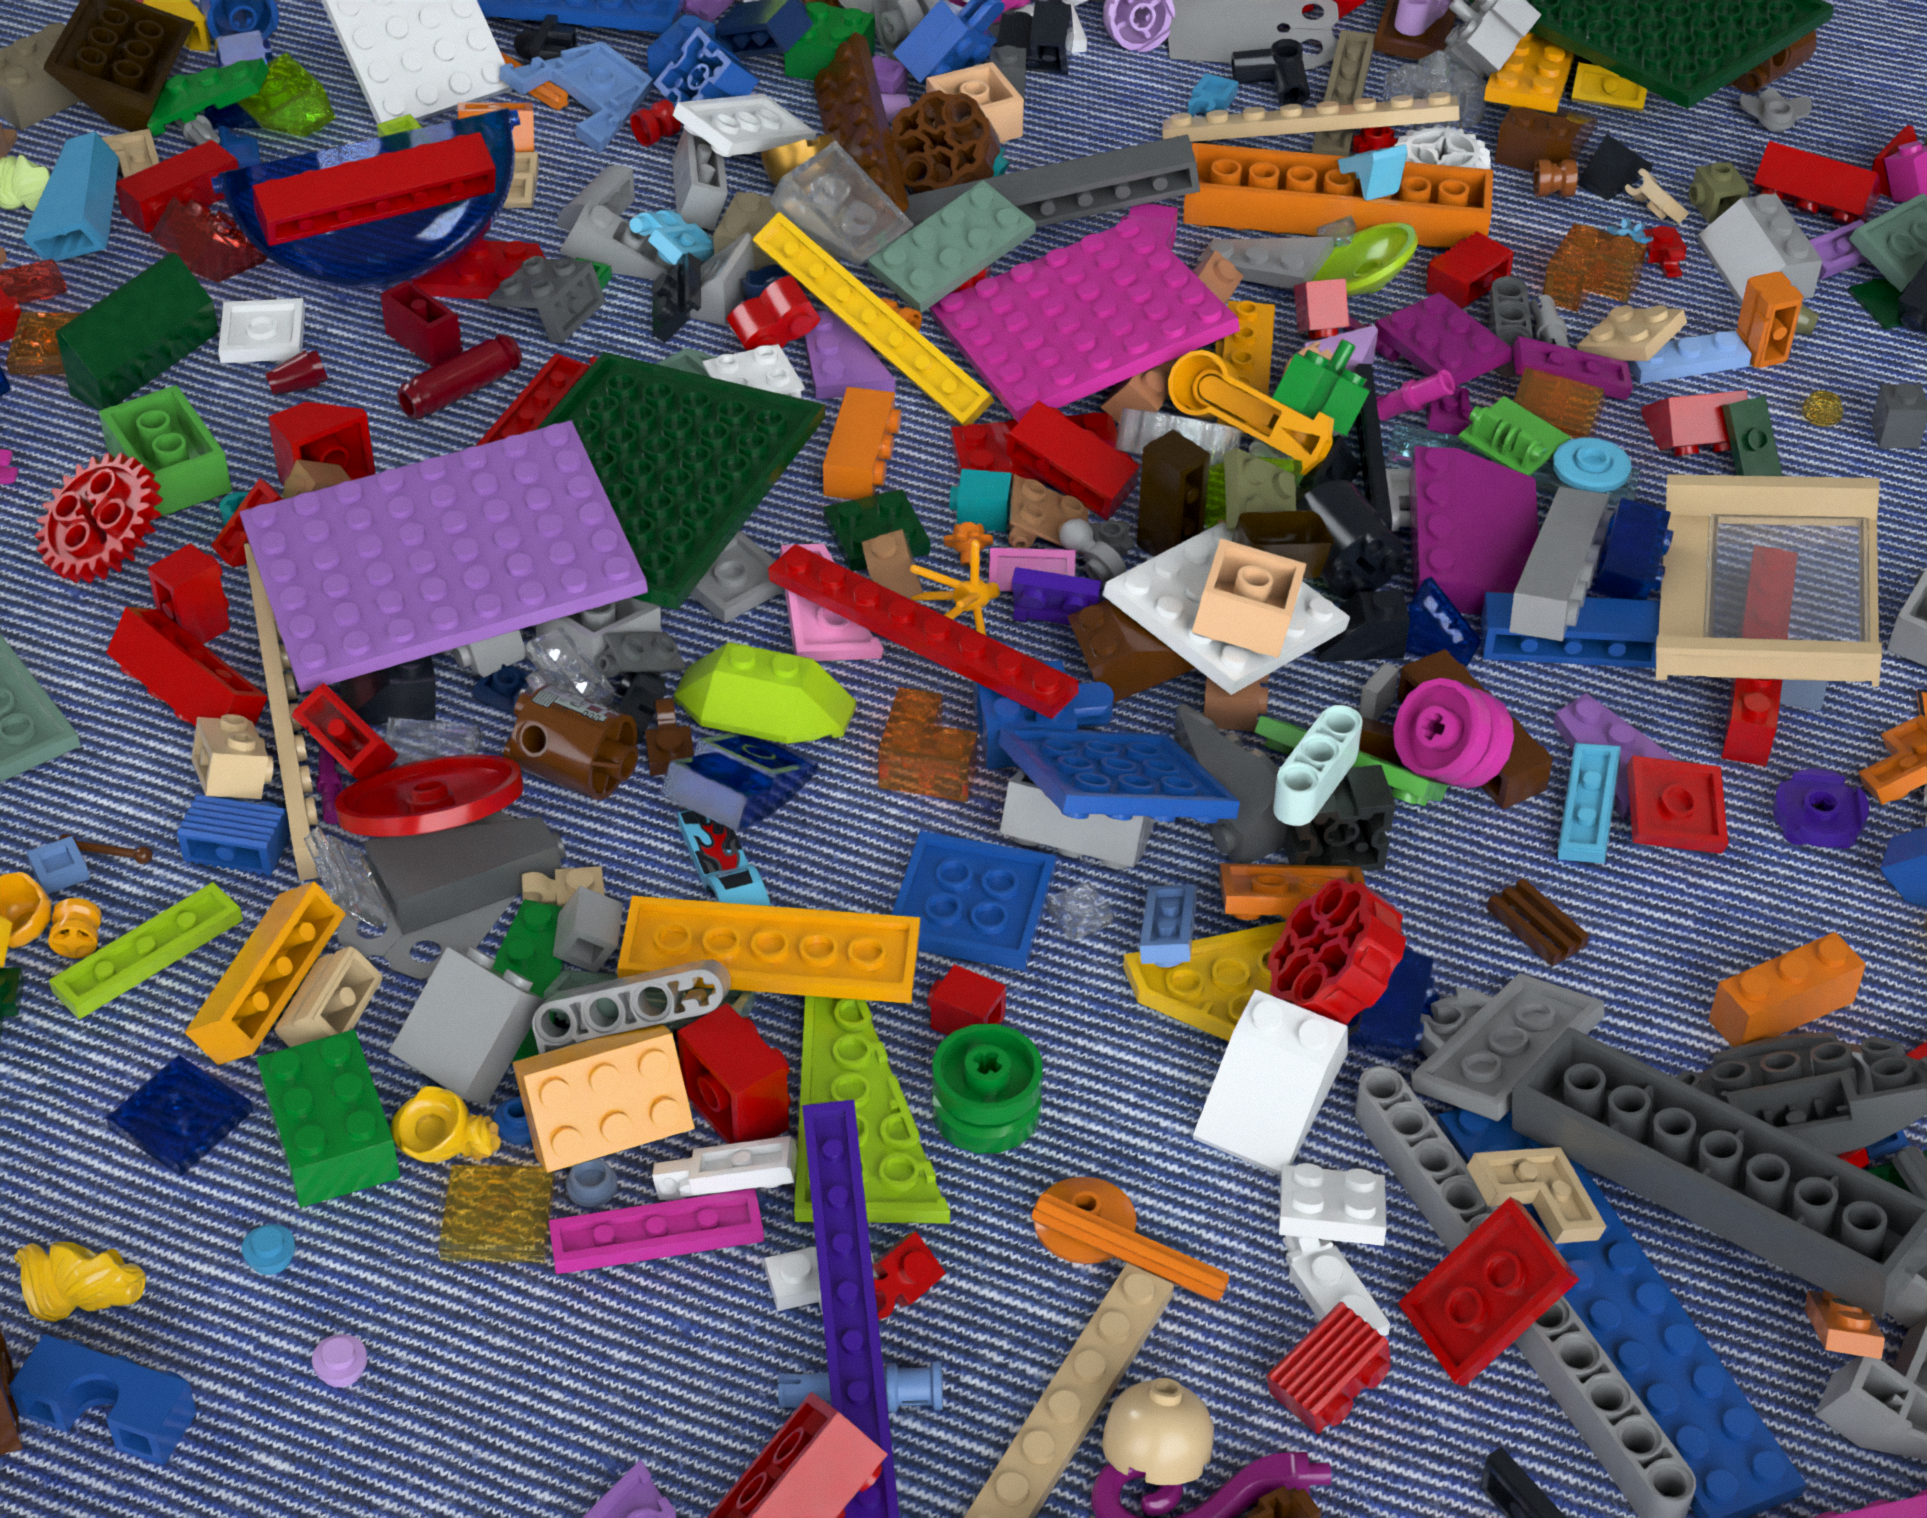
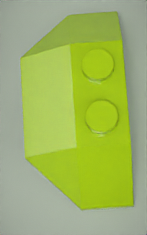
(764, 695)

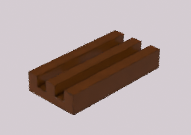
(1543, 918)

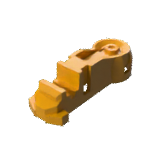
(1264, 417)

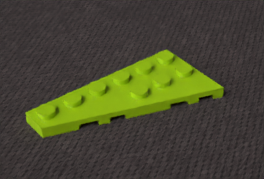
(847, 1063)

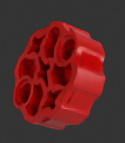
(1337, 951)

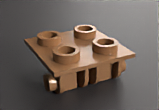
(1039, 513)

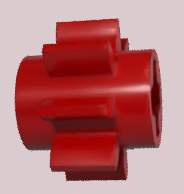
(1374, 139)

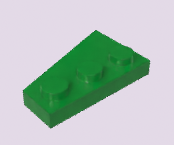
(192, 93)

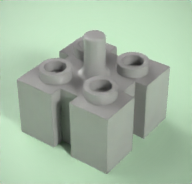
(1489, 33)

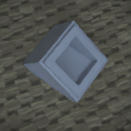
(1803, 693)

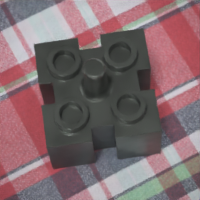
(1348, 826)

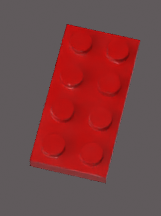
(985, 445)

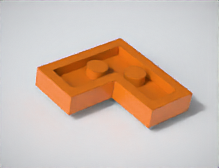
(1905, 769)

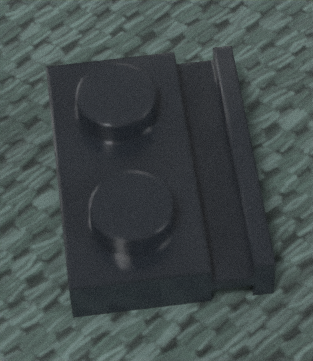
(675, 297)

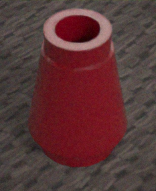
(297, 373)

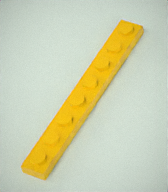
(873, 320)

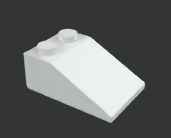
(1271, 1082)

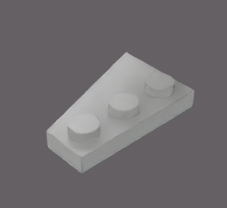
(1274, 260)

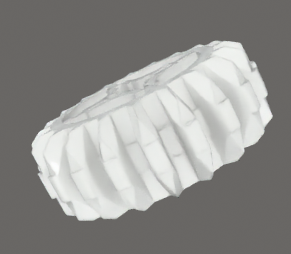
(1445, 147)

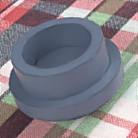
(591, 1183)

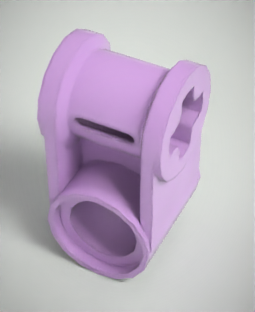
(1417, 15)

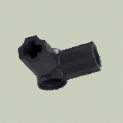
(1277, 64)

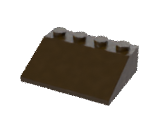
(120, 58)

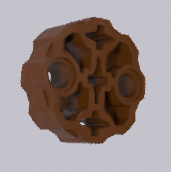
(972, 142)

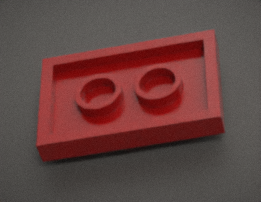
(1488, 1291)

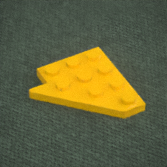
(1215, 982)

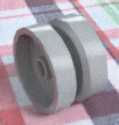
(897, 20)

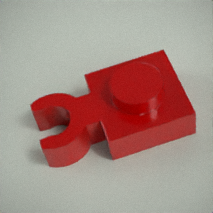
(904, 1273)

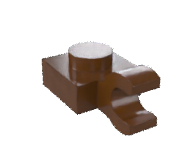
(667, 741)

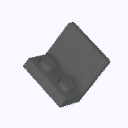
(560, 289)

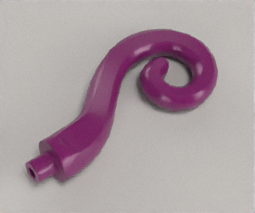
(1228, 1501)

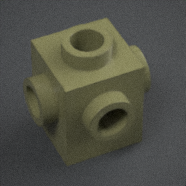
(1716, 189)

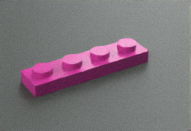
(656, 1231)

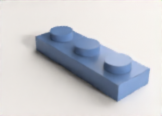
(1168, 925)

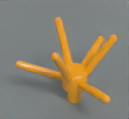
(967, 594)

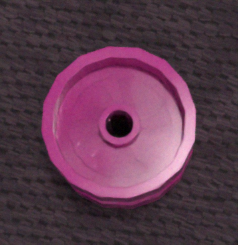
(1453, 733)

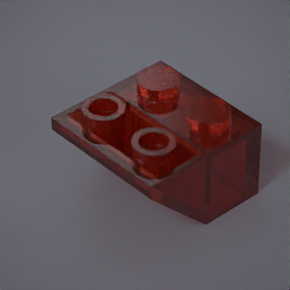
(205, 241)

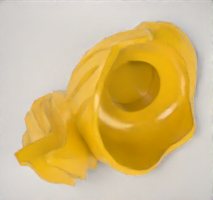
(439, 1126)
(76, 1278)

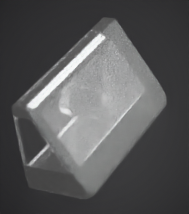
(428, 739)

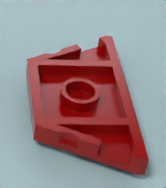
(479, 270)

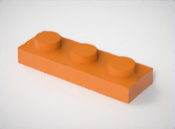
(1843, 1325)

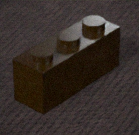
(1171, 492)

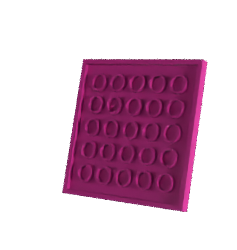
(1082, 318)

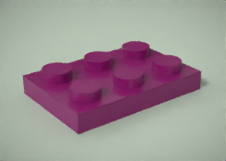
(1441, 337)

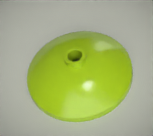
(1371, 258)

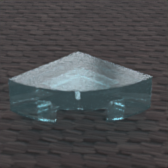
(1341, 231)

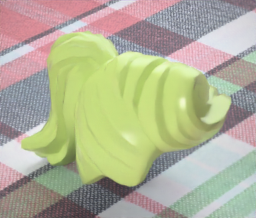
(21, 182)

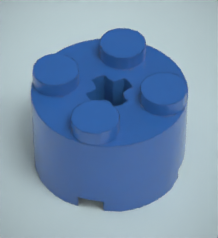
(225, 19)

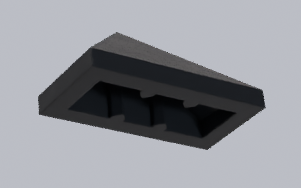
(1612, 169)

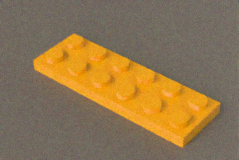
(776, 947)

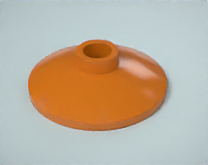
(1094, 1195)

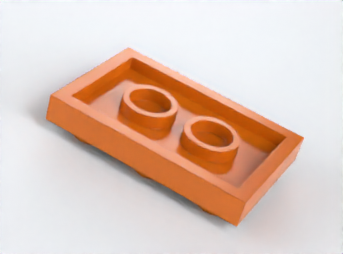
(1275, 888)

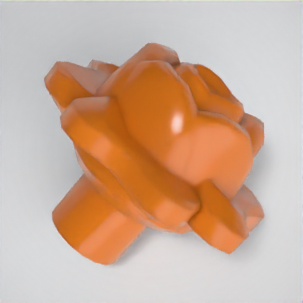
(962, 537)

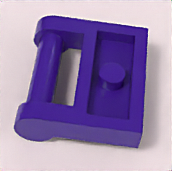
(1051, 595)

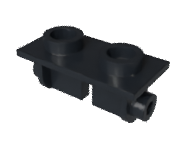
(640, 692)

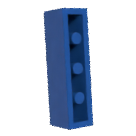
(1605, 634)

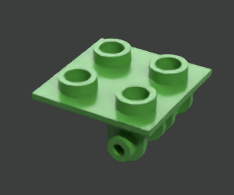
(1512, 436)

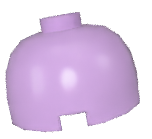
(1138, 22)

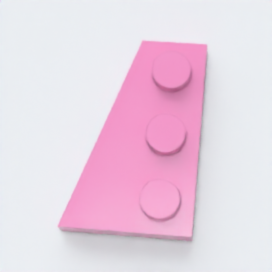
(822, 633)

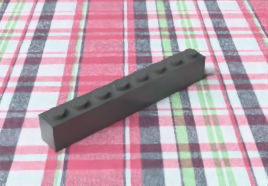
(1083, 184)

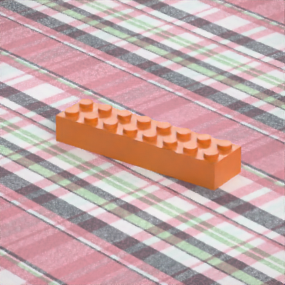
(1306, 190)

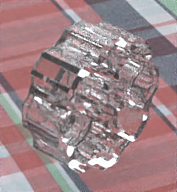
(1141, 427)

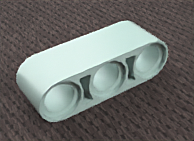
(1317, 765)

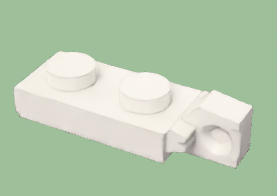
(727, 1169)
(1327, 1279)

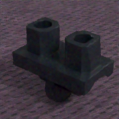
(546, 42)

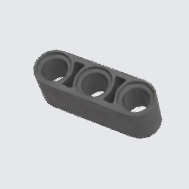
(1509, 316)

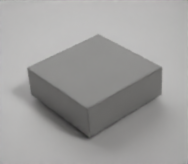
(1379, 692)

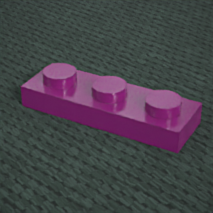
(1573, 364)

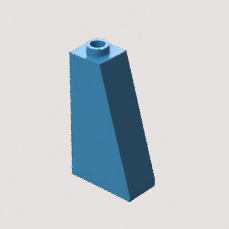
(76, 202)

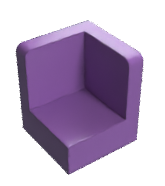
(891, 75)

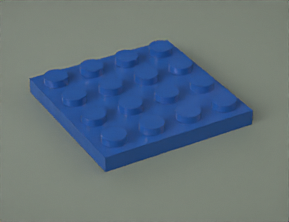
(1118, 774)

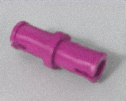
(1415, 395)

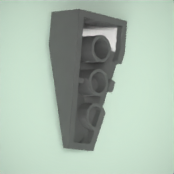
(1245, 774)

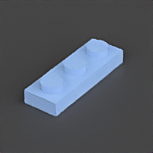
(1693, 357)

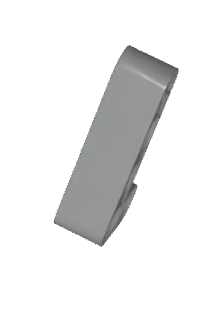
(633, 1007)

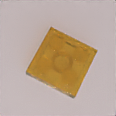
(497, 1214)

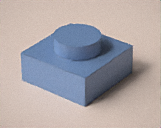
(58, 865)

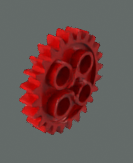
(74, 527)

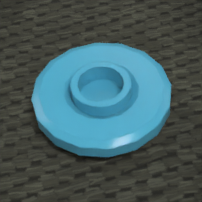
(1592, 464)

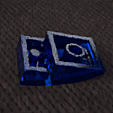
(736, 779)

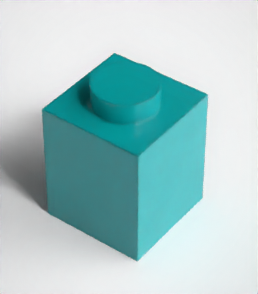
(982, 498)

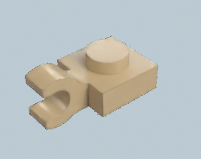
(1660, 201)
(558, 891)

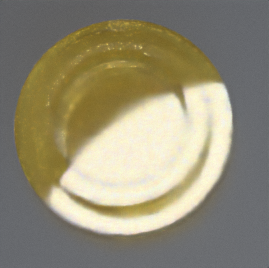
(1823, 408)

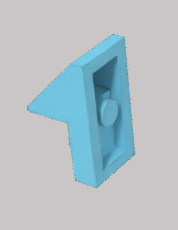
(1378, 170)

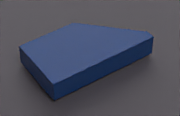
(243, 148)

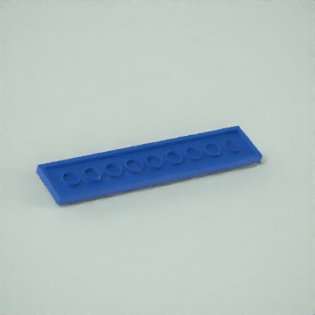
(1656, 1349)

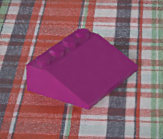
(1469, 524)

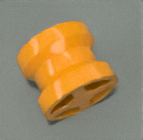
(75, 928)

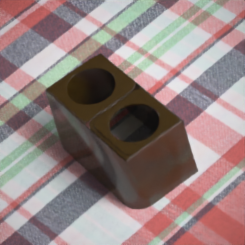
(1289, 534)

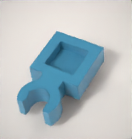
(1212, 94)

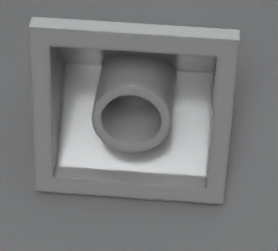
(722, 280)

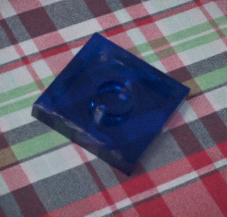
(179, 1115)

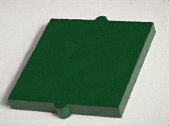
(1879, 300)

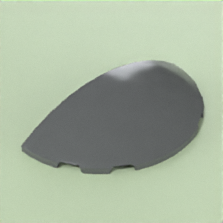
(1820, 1087)

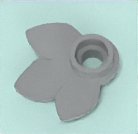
(1774, 110)

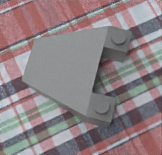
(1882, 1404)

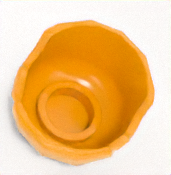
(25, 906)

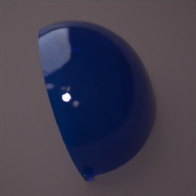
(390, 248)

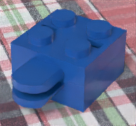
(950, 38)
(992, 711)

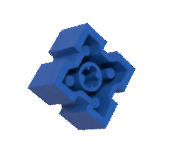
(705, 72)

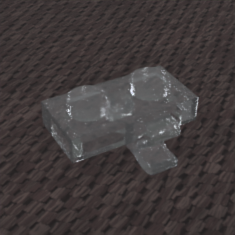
(565, 666)

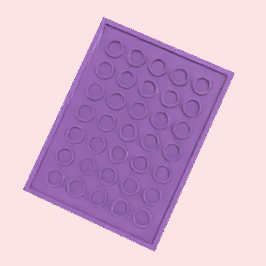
(439, 555)

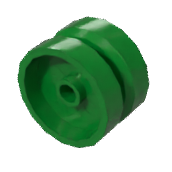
(986, 1088)

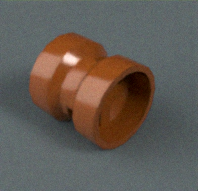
(1549, 178)

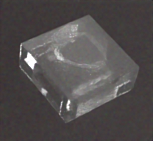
(1080, 911)

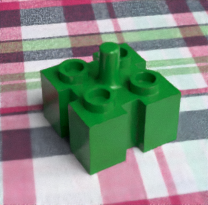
(1324, 386)

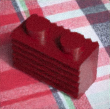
(421, 323)

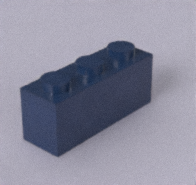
(763, 27)

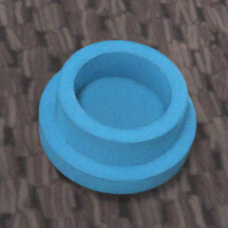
(268, 1249)

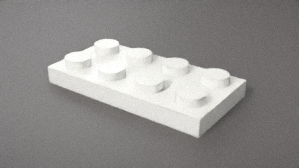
(742, 124)

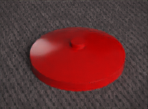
(429, 795)

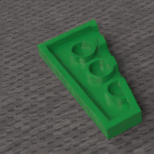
(530, 953)

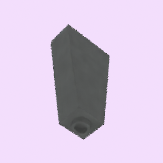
(459, 868)

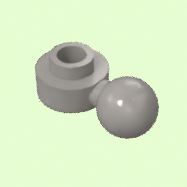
(1101, 559)

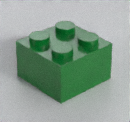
(821, 41)

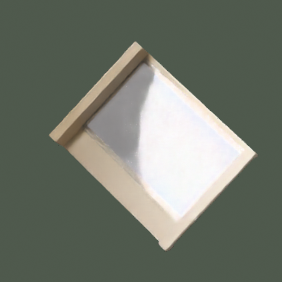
(1771, 579)

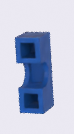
(69, 1378)

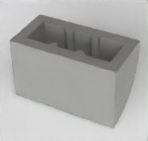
(610, 189)

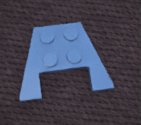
(596, 79)

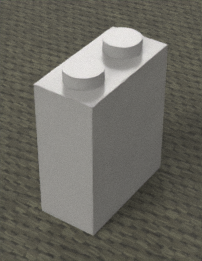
(467, 1024)

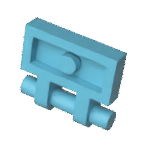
(673, 236)

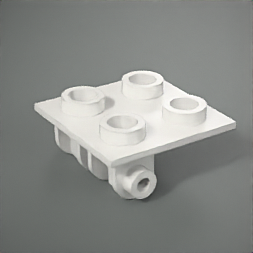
(758, 368)

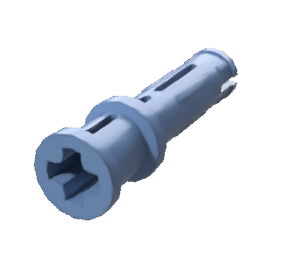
(902, 1385)

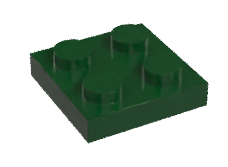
(869, 518)

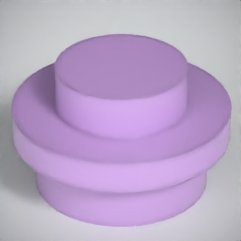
(339, 1360)

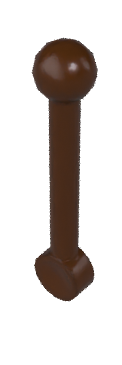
(142, 854)

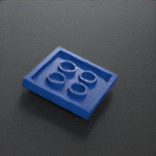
(975, 898)

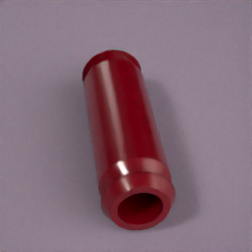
(459, 376)

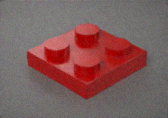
(1677, 804)

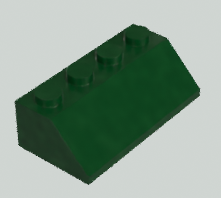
(135, 333)

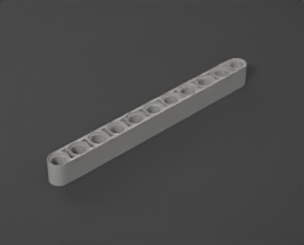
(1454, 1208)

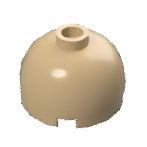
(1160, 1432)

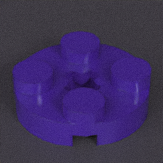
(1836, 826)

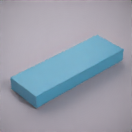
(1589, 803)

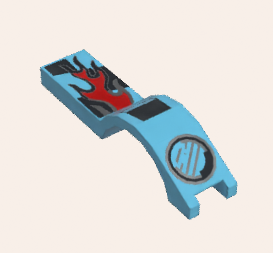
(721, 861)

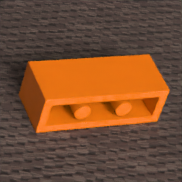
(861, 444)
(1787, 991)

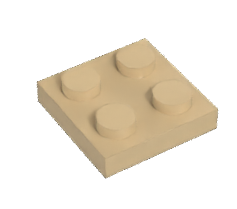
(1633, 333)

